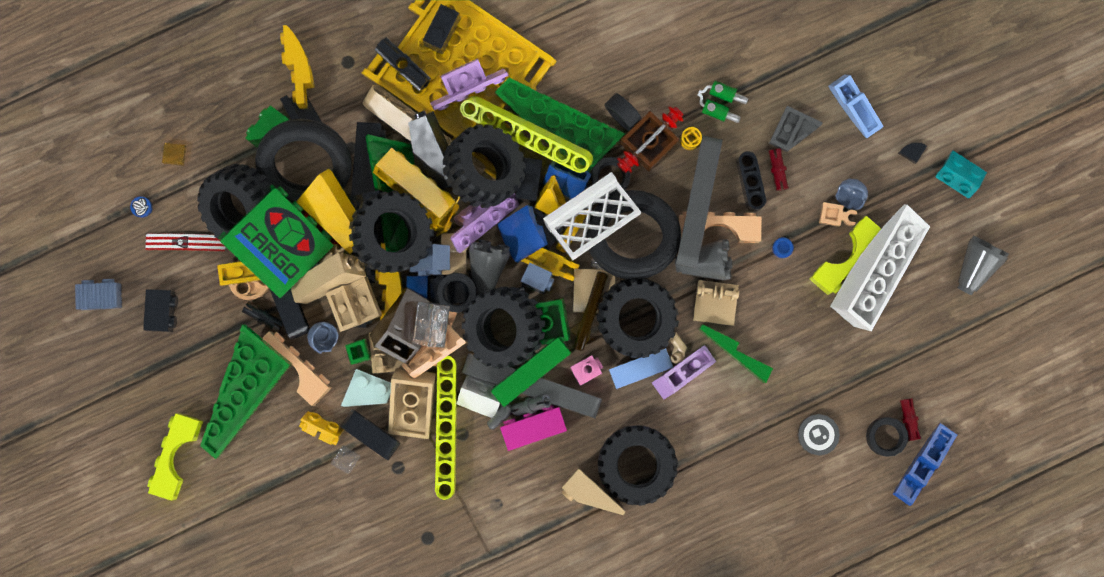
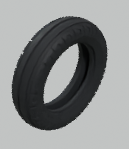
(302, 130)
(638, 267)

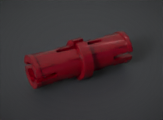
(778, 169)
(910, 419)

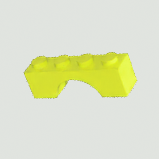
(829, 275)
(166, 481)

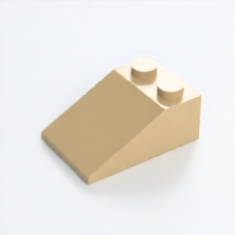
(411, 404)
(587, 492)

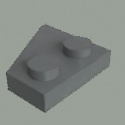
(792, 129)

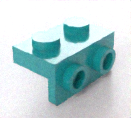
(961, 174)

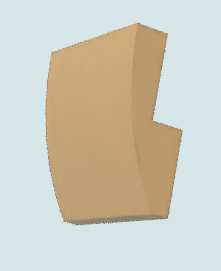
(583, 285)
(353, 304)

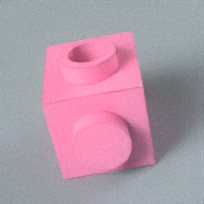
(587, 369)

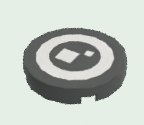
(818, 434)

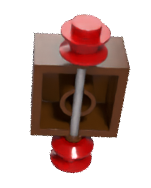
(650, 140)

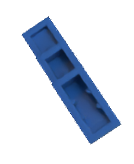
(924, 464)

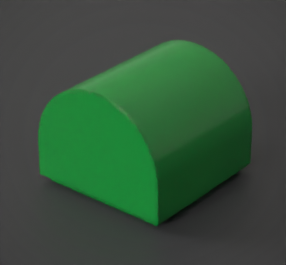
(358, 352)

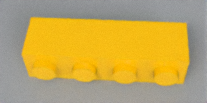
(408, 179)

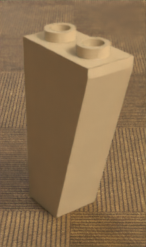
(327, 276)

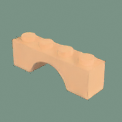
(745, 228)
(311, 385)

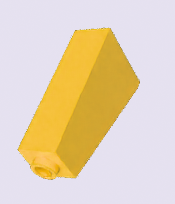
(329, 207)

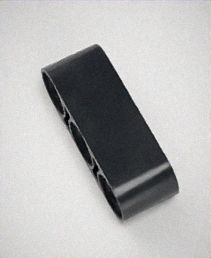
(751, 191)
(291, 315)
(370, 434)

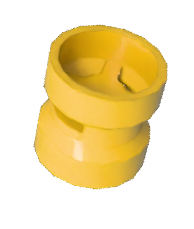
(687, 138)

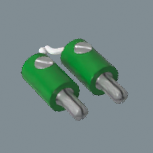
(725, 93)

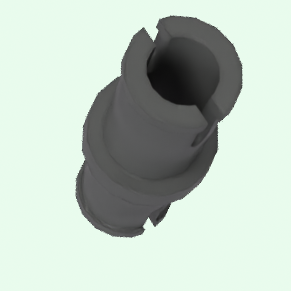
(531, 405)

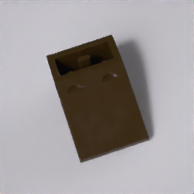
(396, 329)

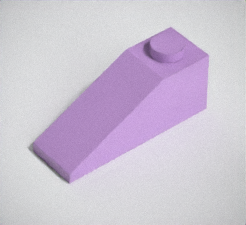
(683, 372)

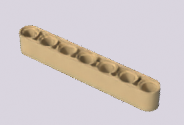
(398, 115)

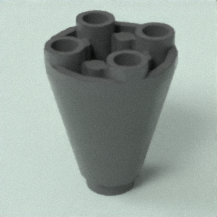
(712, 261)
(487, 264)
(979, 264)

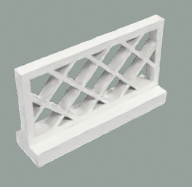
(585, 201)

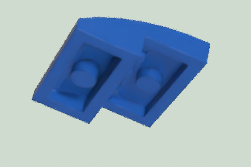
(522, 233)

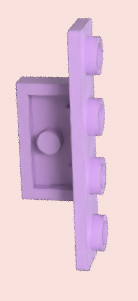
(466, 80)
(478, 220)

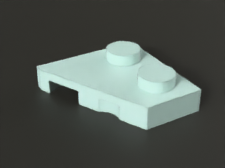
(366, 390)

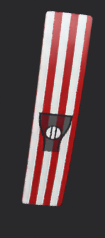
(195, 242)

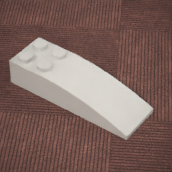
(880, 269)

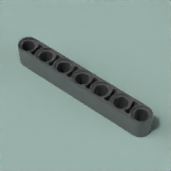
(699, 202)
(558, 394)

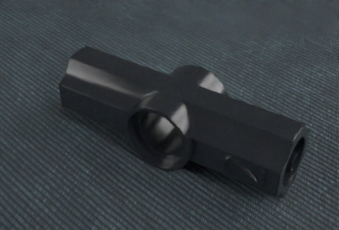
(394, 55)

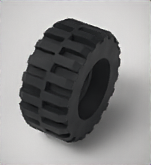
(499, 150)
(216, 200)
(415, 220)
(662, 329)
(479, 333)
(665, 471)

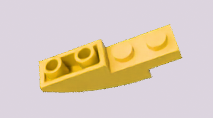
(297, 60)
(393, 285)

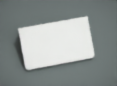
(477, 396)

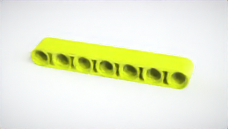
(536, 132)
(442, 437)

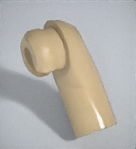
(679, 349)

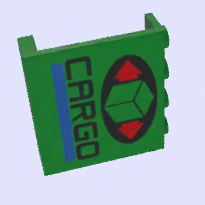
(277, 241)

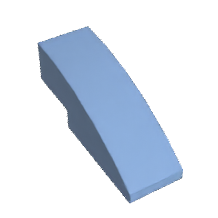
(856, 105)
(640, 368)

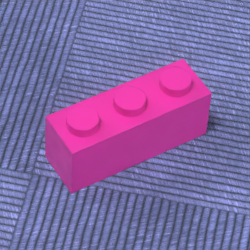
(533, 428)

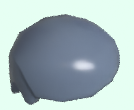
(852, 194)
(322, 337)

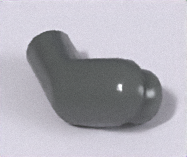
(500, 416)

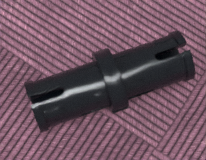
(262, 316)

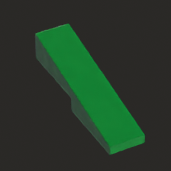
(728, 345)
(530, 371)

